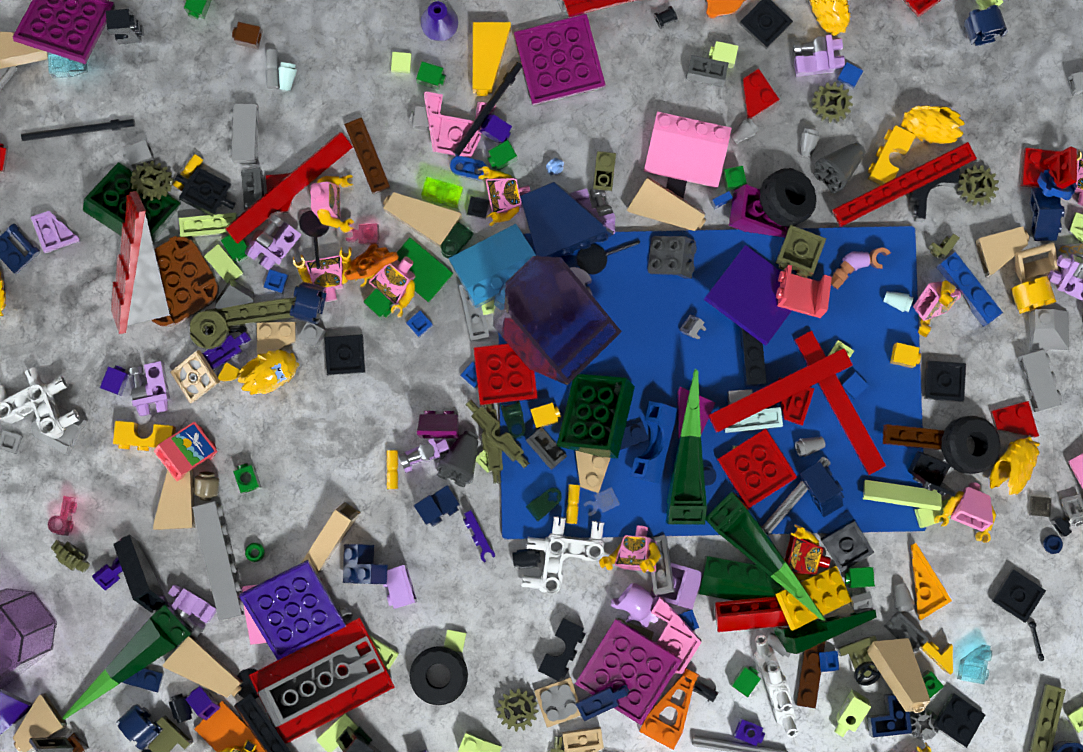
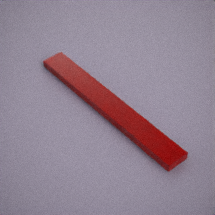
(904, 184)
(288, 187)
(780, 390)
(842, 407)

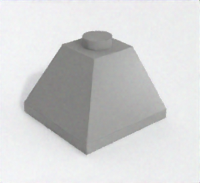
(1049, 329)

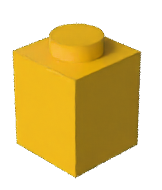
(905, 355)
(545, 415)

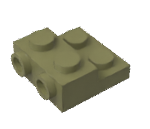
(801, 251)

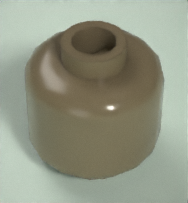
(206, 485)

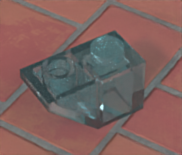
(62, 67)
(974, 665)

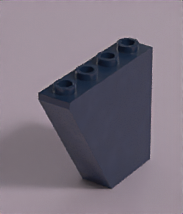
(560, 222)

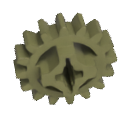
(828, 96)
(150, 182)
(984, 189)
(70, 556)
(521, 701)

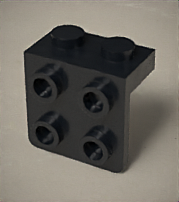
(931, 473)

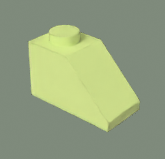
(474, 743)

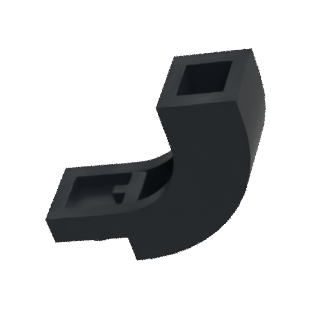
(920, 195)

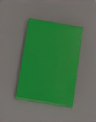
(428, 271)

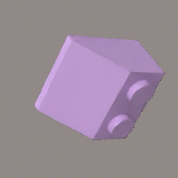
(685, 584)
(400, 587)

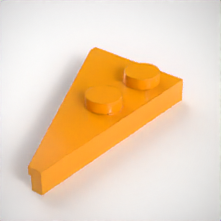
(928, 588)

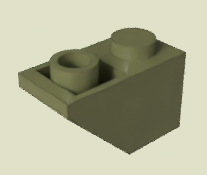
(604, 171)

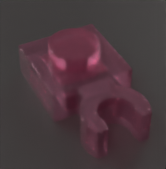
(366, 234)

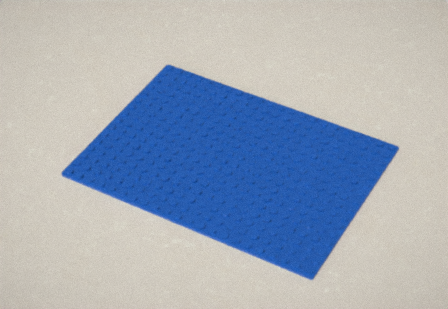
(663, 359)

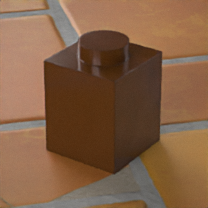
(247, 35)

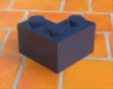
(1046, 216)
(824, 491)
(437, 506)
(360, 566)
(892, 723)

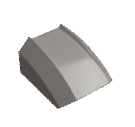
(69, 437)

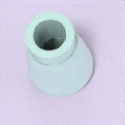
(286, 75)
(899, 300)

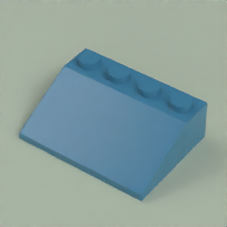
(491, 263)

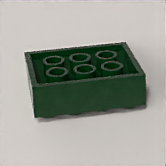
(109, 198)
(596, 415)

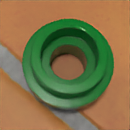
(248, 552)

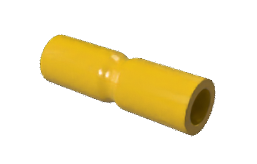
(189, 169)
(392, 466)
(572, 507)

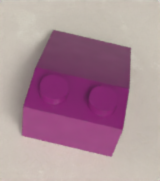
(749, 216)
(438, 425)

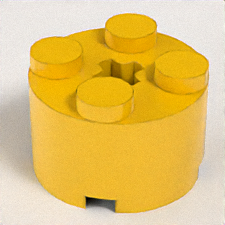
(1033, 295)

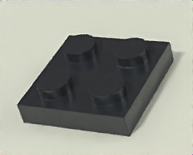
(766, 22)
(345, 355)
(945, 381)
(847, 545)
(1018, 596)
(959, 720)

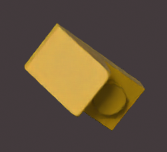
(943, 659)

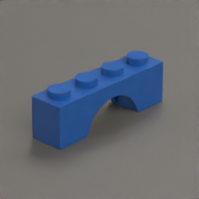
(979, 300)
(661, 424)

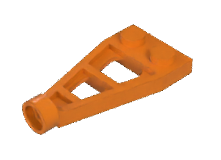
(659, 730)

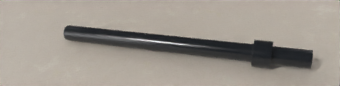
(508, 79)
(114, 125)

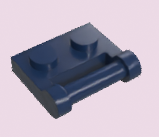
(11, 254)

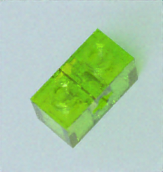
(442, 192)

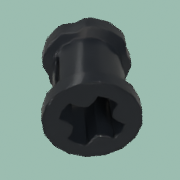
(665, 17)

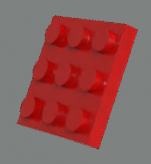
(502, 375)
(757, 468)

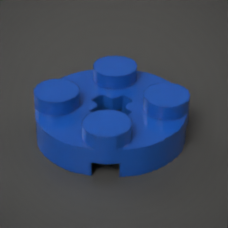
(1050, 189)

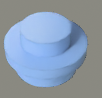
(555, 166)

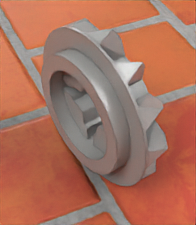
(925, 734)

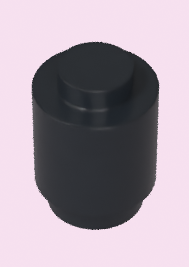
(526, 558)
(180, 708)

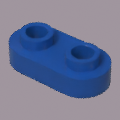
(469, 167)

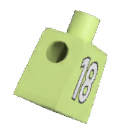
(856, 706)

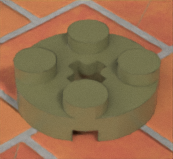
(198, 330)

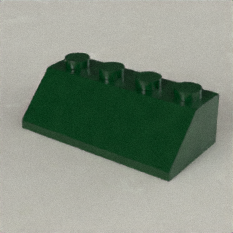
(736, 580)

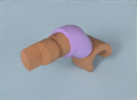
(854, 261)

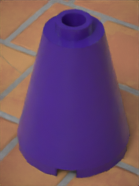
(439, 21)

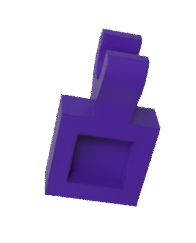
(108, 575)

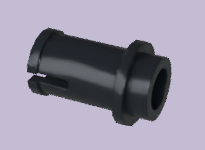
(705, 691)

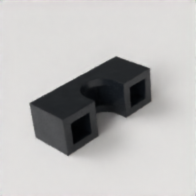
(124, 26)
(753, 360)
(556, 665)

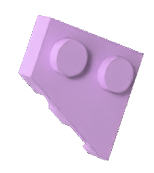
(52, 232)

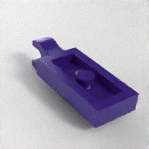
(226, 351)
(479, 538)

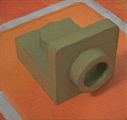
(947, 244)

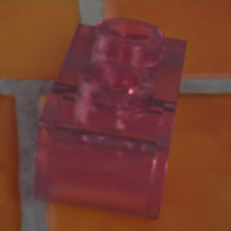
(68, 507)

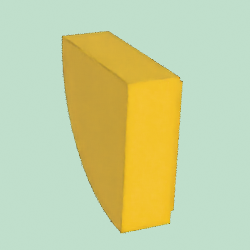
(229, 373)

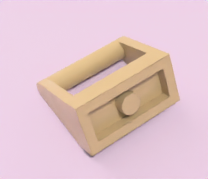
(1036, 269)

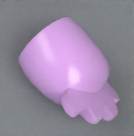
(638, 603)

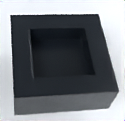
(478, 207)
(1061, 525)

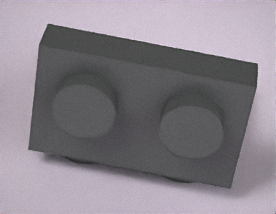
(672, 256)

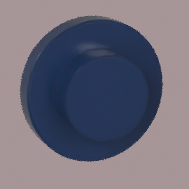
(709, 475)
(1053, 544)

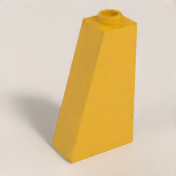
(488, 51)

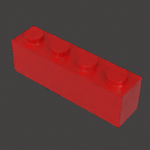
(749, 614)

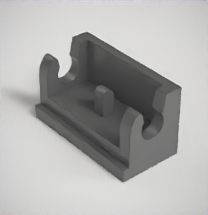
(707, 71)
(252, 186)
(546, 448)
(902, 628)

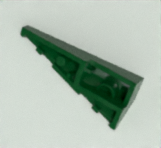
(820, 631)

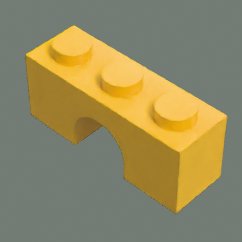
(897, 141)
(127, 435)

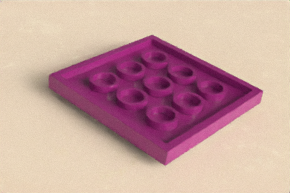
(64, 26)
(559, 59)
(631, 660)

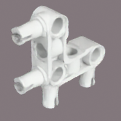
(43, 406)
(570, 548)
(776, 686)

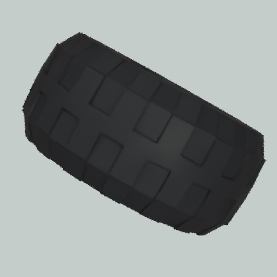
(798, 189)
(986, 444)
(430, 693)

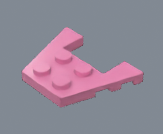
(447, 130)
(677, 635)

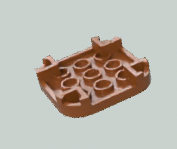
(185, 280)

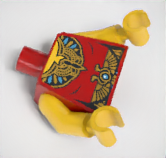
(805, 554)

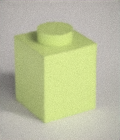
(724, 52)

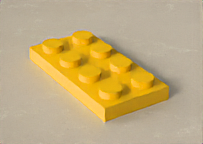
(825, 590)

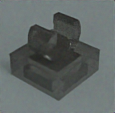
(1040, 506)

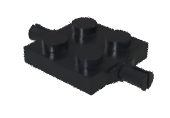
(205, 191)

